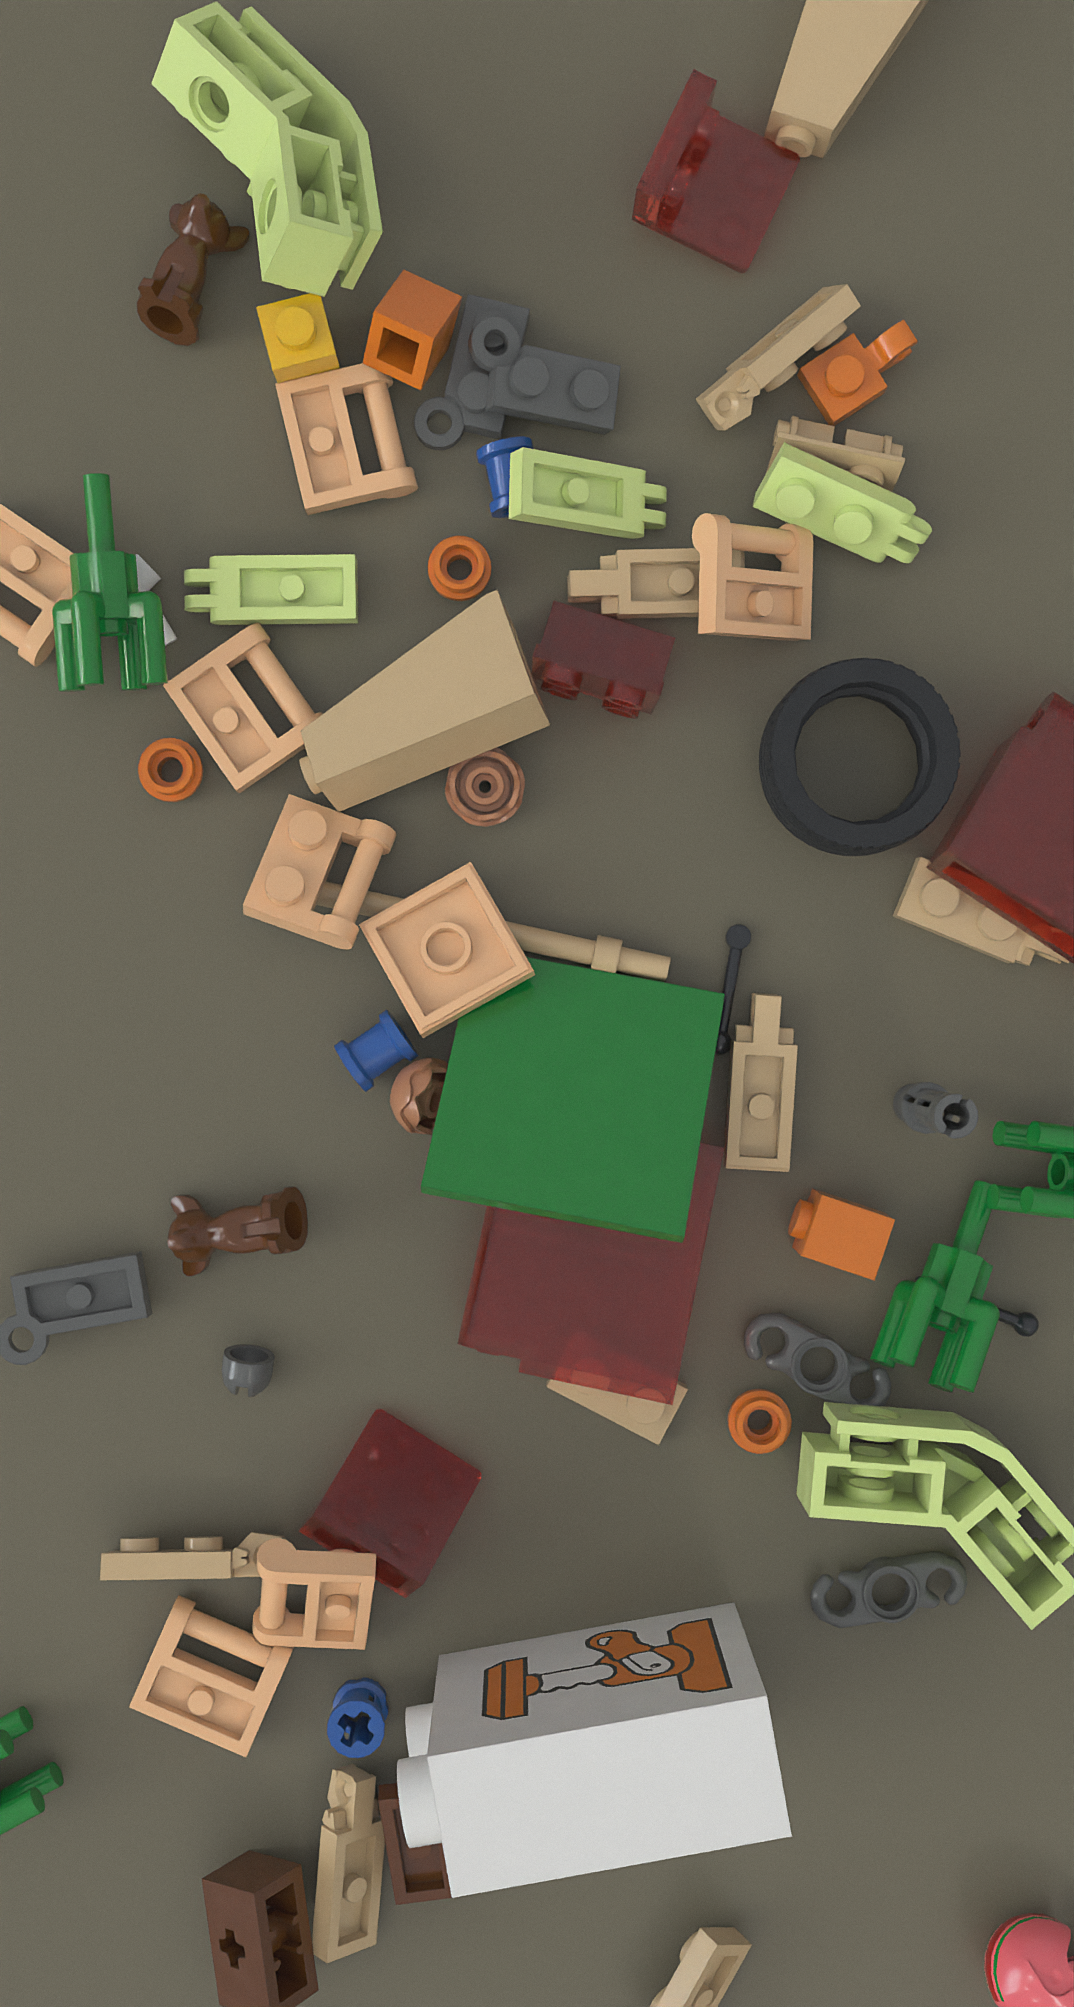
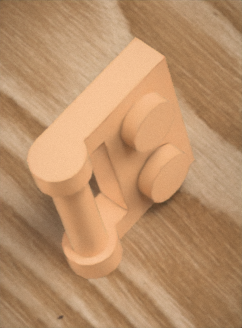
(325, 442)
(39, 573)
(754, 600)
(228, 717)
(300, 862)
(336, 1596)
(204, 1695)

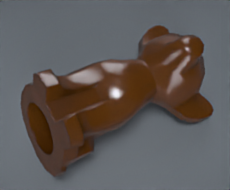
(171, 297)
(272, 1225)

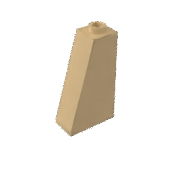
(833, 66)
(427, 710)

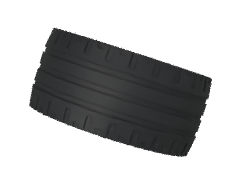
(927, 722)

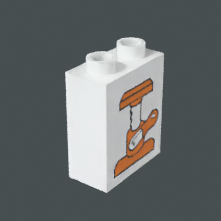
(593, 1752)

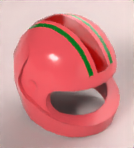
(1030, 1963)

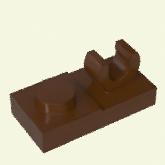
(415, 1872)

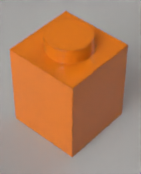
(411, 329)
(840, 1233)

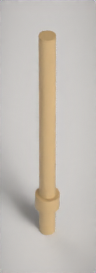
(603, 954)

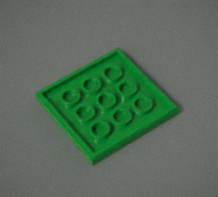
(579, 1100)

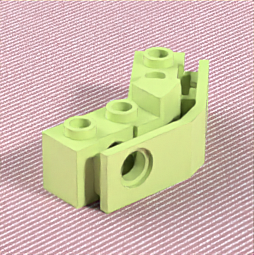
(287, 135)
(940, 1488)

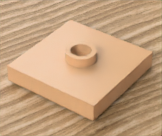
(447, 949)

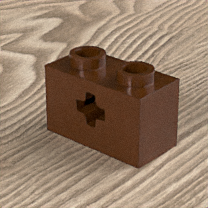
(260, 1932)

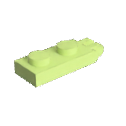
(582, 494)
(840, 507)
(276, 589)

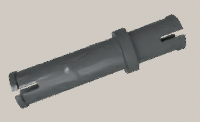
(937, 1101)

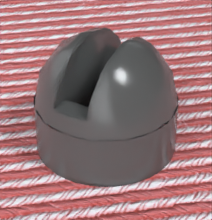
(247, 1368)

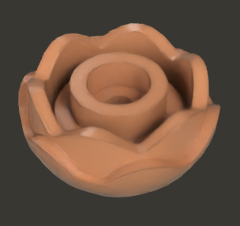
(491, 807)
(418, 1094)

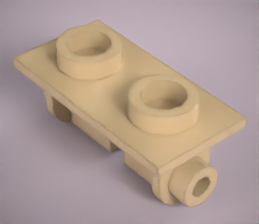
(861, 454)

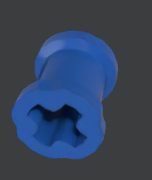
(497, 462)
(376, 1050)
(367, 1732)

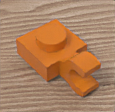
(850, 376)

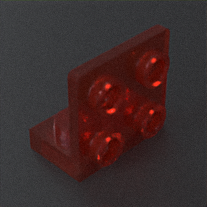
(712, 180)
(601, 660)
(394, 1500)

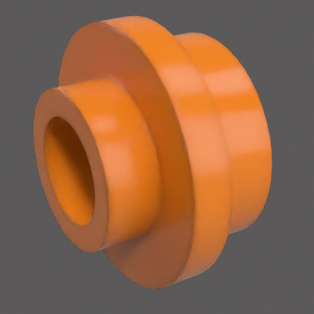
(455, 549)
(156, 756)
(764, 1439)

